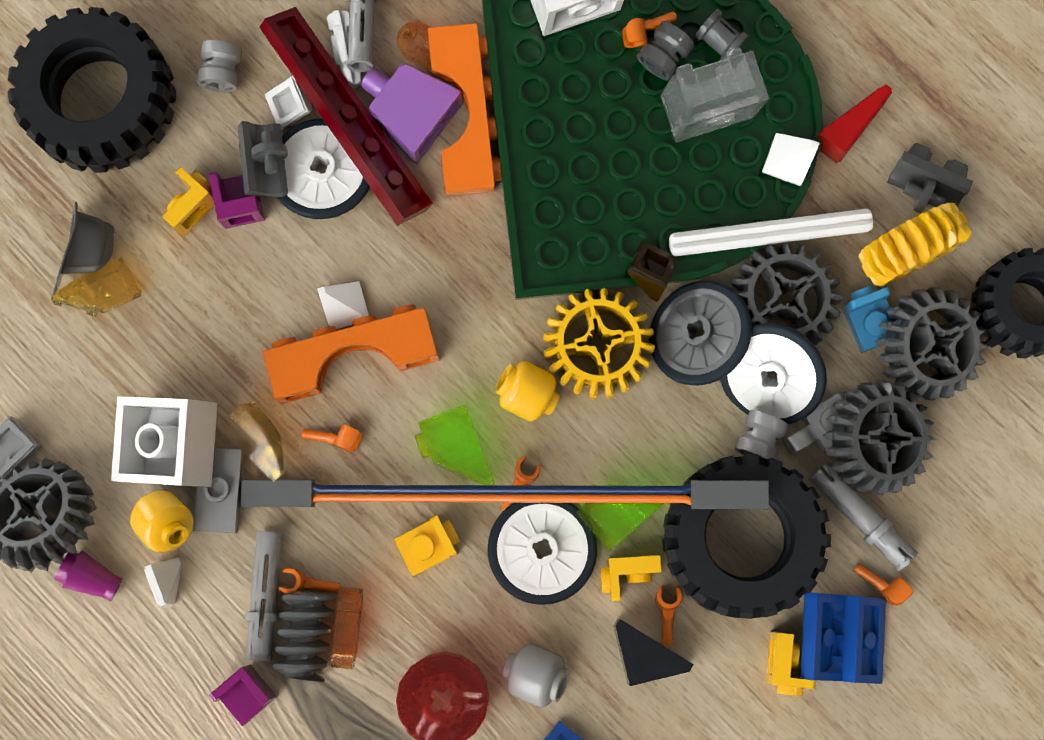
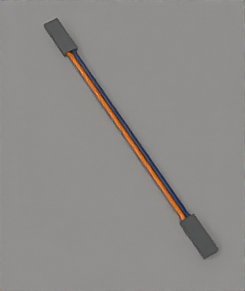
(704, 493)

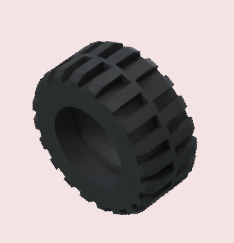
(62, 50)
(789, 577)

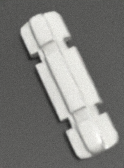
(339, 24)

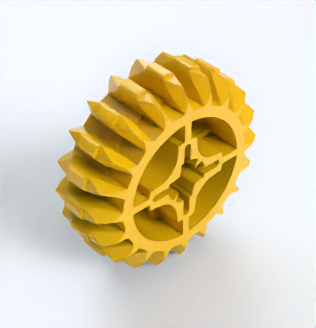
(915, 244)
(618, 338)

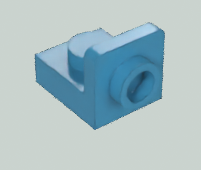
(865, 314)

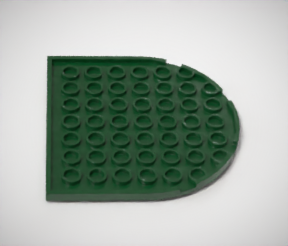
(596, 159)

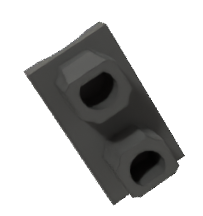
(262, 160)
(928, 181)

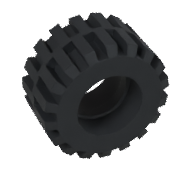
(994, 303)

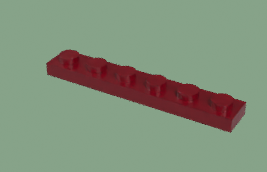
(346, 115)

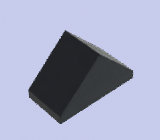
(646, 658)

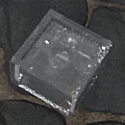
(714, 95)

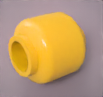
(527, 391)
(161, 521)

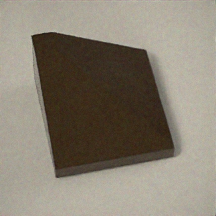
(652, 269)

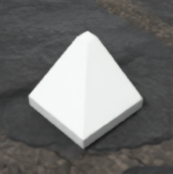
(288, 103)
(790, 158)
(343, 304)
(164, 580)

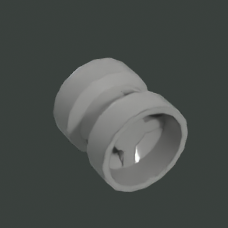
(219, 66)
(762, 435)

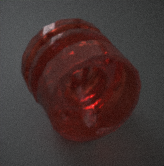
(443, 672)

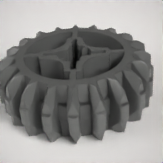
(775, 282)
(948, 347)
(885, 412)
(61, 501)

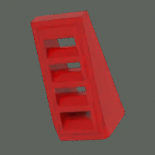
(846, 130)

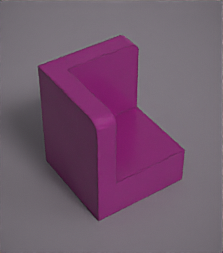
(231, 204)
(244, 694)

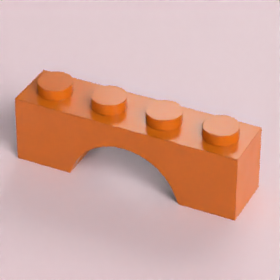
(457, 59)
(299, 367)

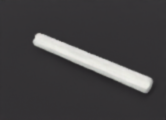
(770, 232)

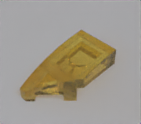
(100, 290)
(257, 425)

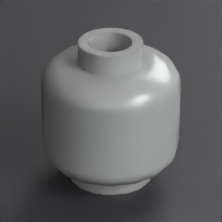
(536, 675)

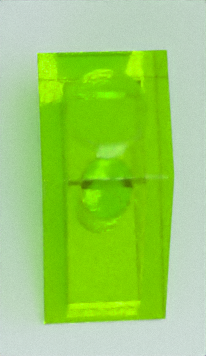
(454, 445)
(614, 520)

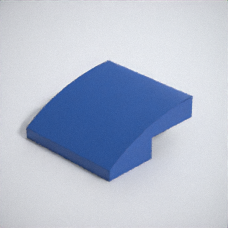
(843, 638)

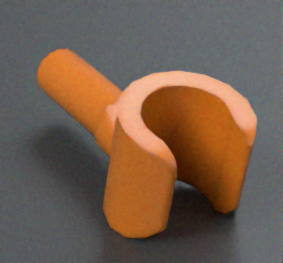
(635, 32)
(346, 439)
(521, 479)
(308, 583)
(894, 592)
(668, 615)

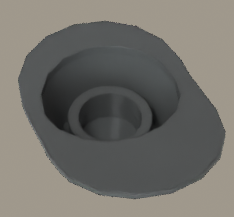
(88, 245)

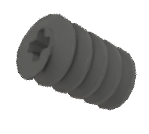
(304, 635)

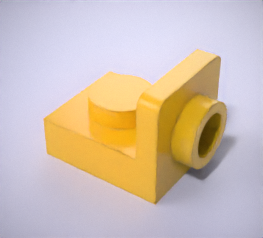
(189, 208)
(428, 545)
(636, 571)
(783, 657)

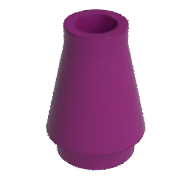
(87, 576)

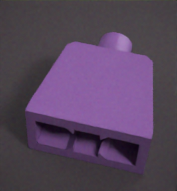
(411, 107)

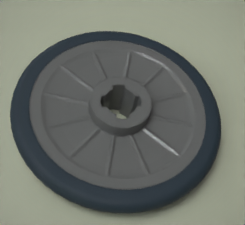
(706, 357)

